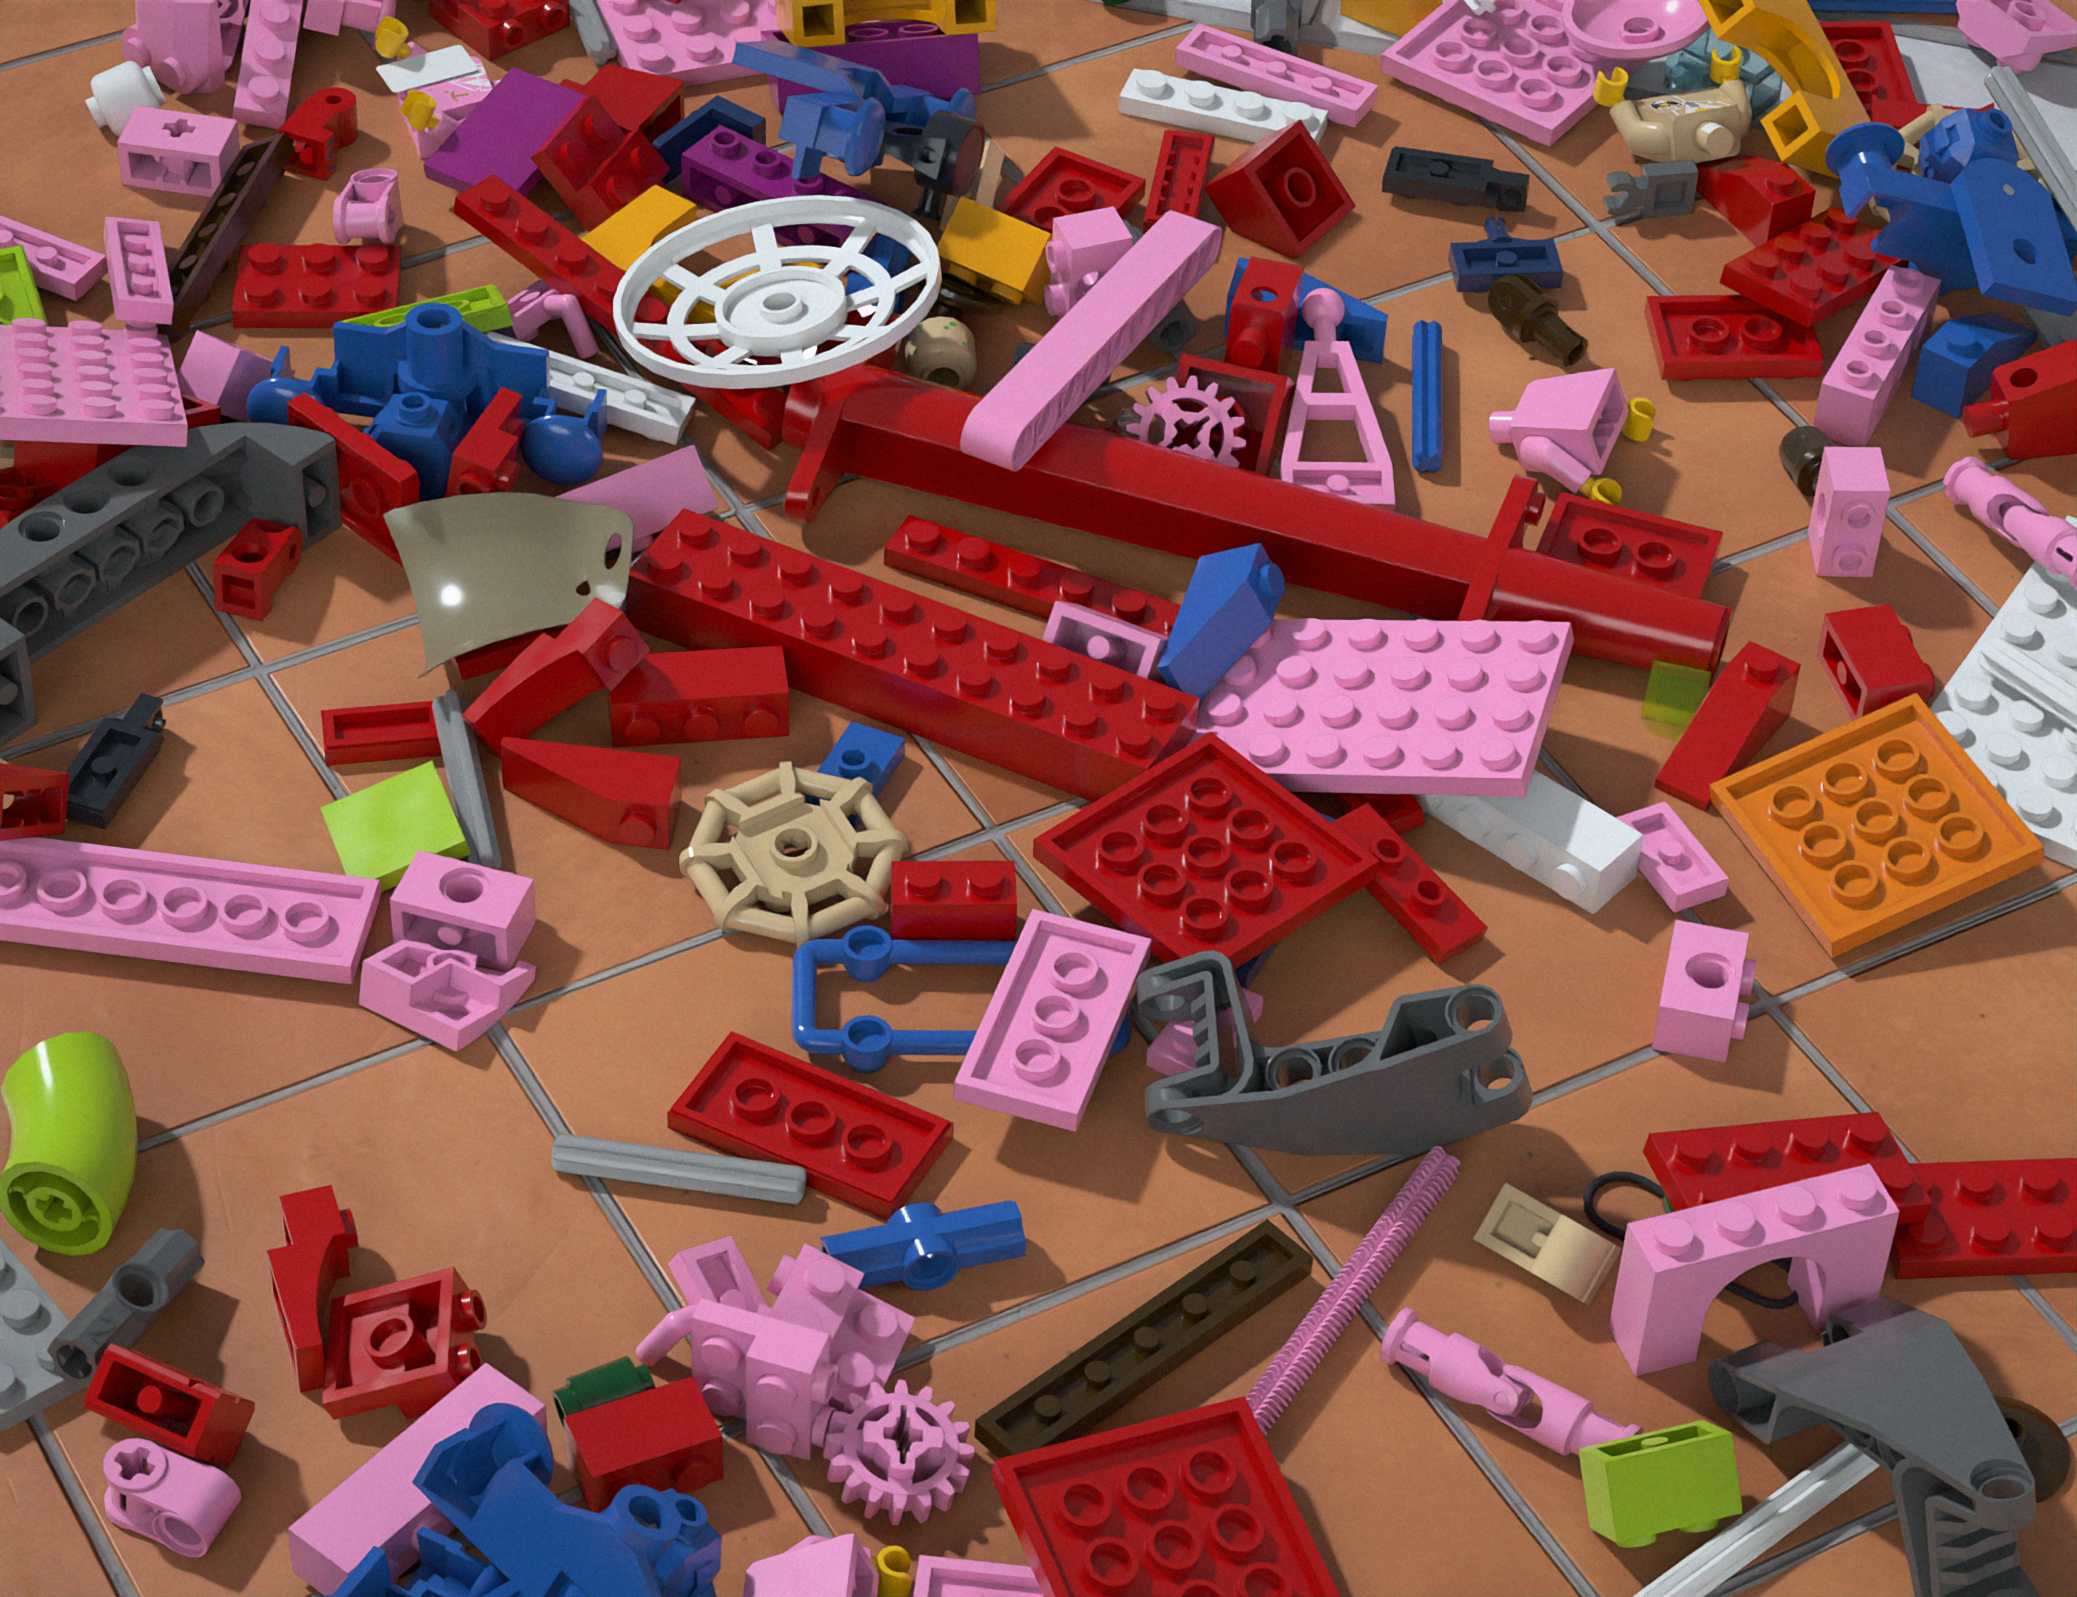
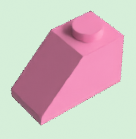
(222, 373)

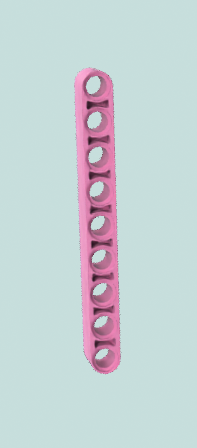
(1090, 341)

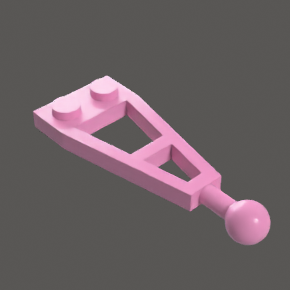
(1358, 481)

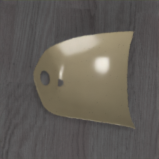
(505, 565)

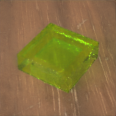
(1674, 694)

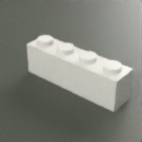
(1549, 837)

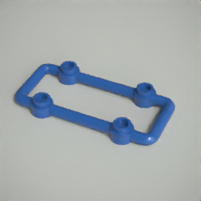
(867, 955)

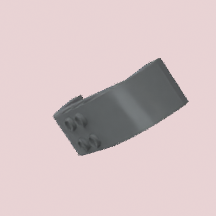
(141, 523)

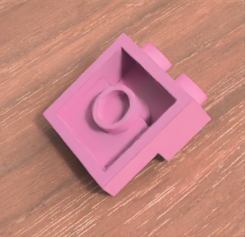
(862, 1329)
(766, 1374)

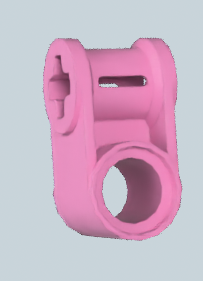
(369, 207)
(176, 1500)

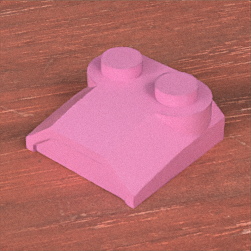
(2016, 30)
(178, 43)

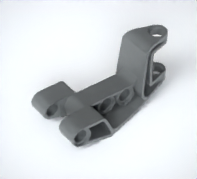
(1363, 1093)
(1922, 1412)

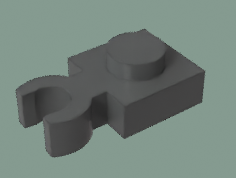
(1658, 192)

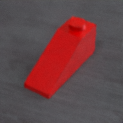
(1756, 195)
(1731, 724)
(601, 790)

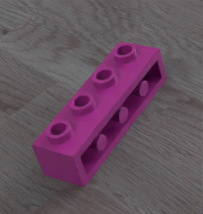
(734, 171)

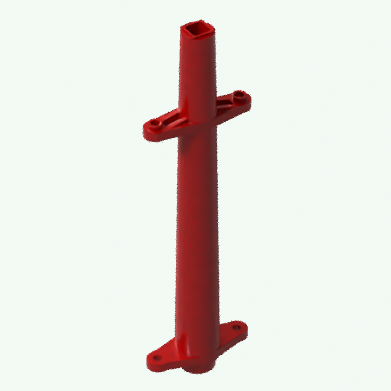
(1191, 507)

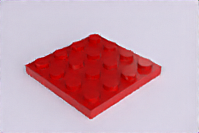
(1206, 856)
(1163, 1512)

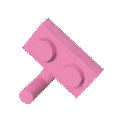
(543, 303)
(707, 1272)

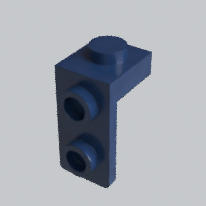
(702, 122)

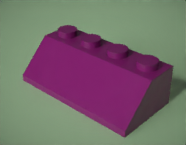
(903, 51)

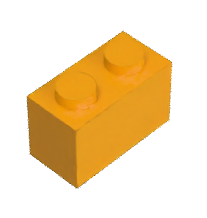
(997, 251)

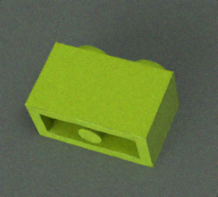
(1660, 1483)

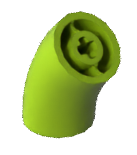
(68, 1143)

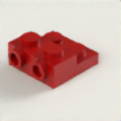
(500, 26)
(597, 164)
(487, 453)
(402, 1344)

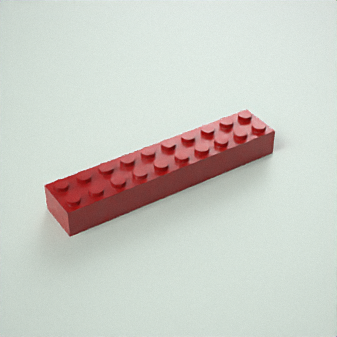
(908, 658)

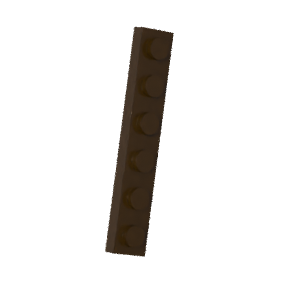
(222, 227)
(1146, 1344)

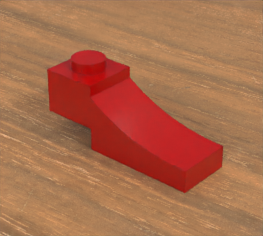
(555, 674)
(306, 1272)

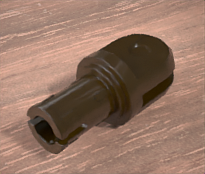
(1534, 317)
(1802, 456)

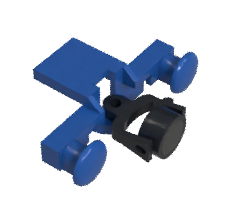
(868, 117)

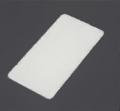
(427, 68)

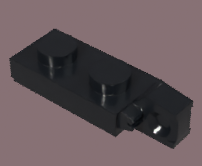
(1454, 180)
(114, 762)

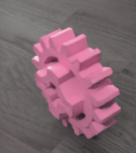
(1170, 414)
(866, 1455)

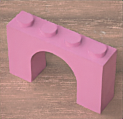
(1679, 1261)

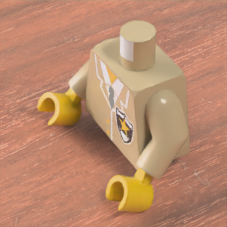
(1685, 124)

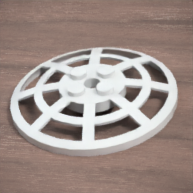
(779, 307)

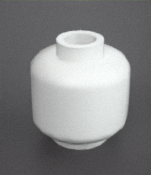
(119, 92)

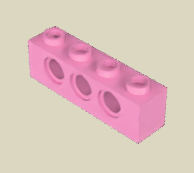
(1876, 356)

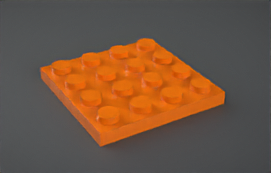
(1875, 824)

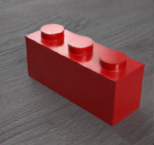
(701, 697)

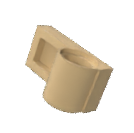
(1547, 1243)

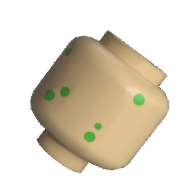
(942, 352)

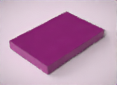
(503, 134)

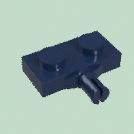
(1481, 263)

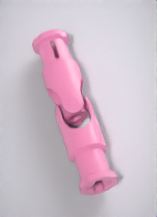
(2014, 516)
(1480, 1377)

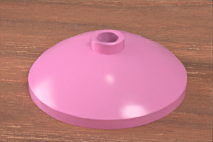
(1633, 27)

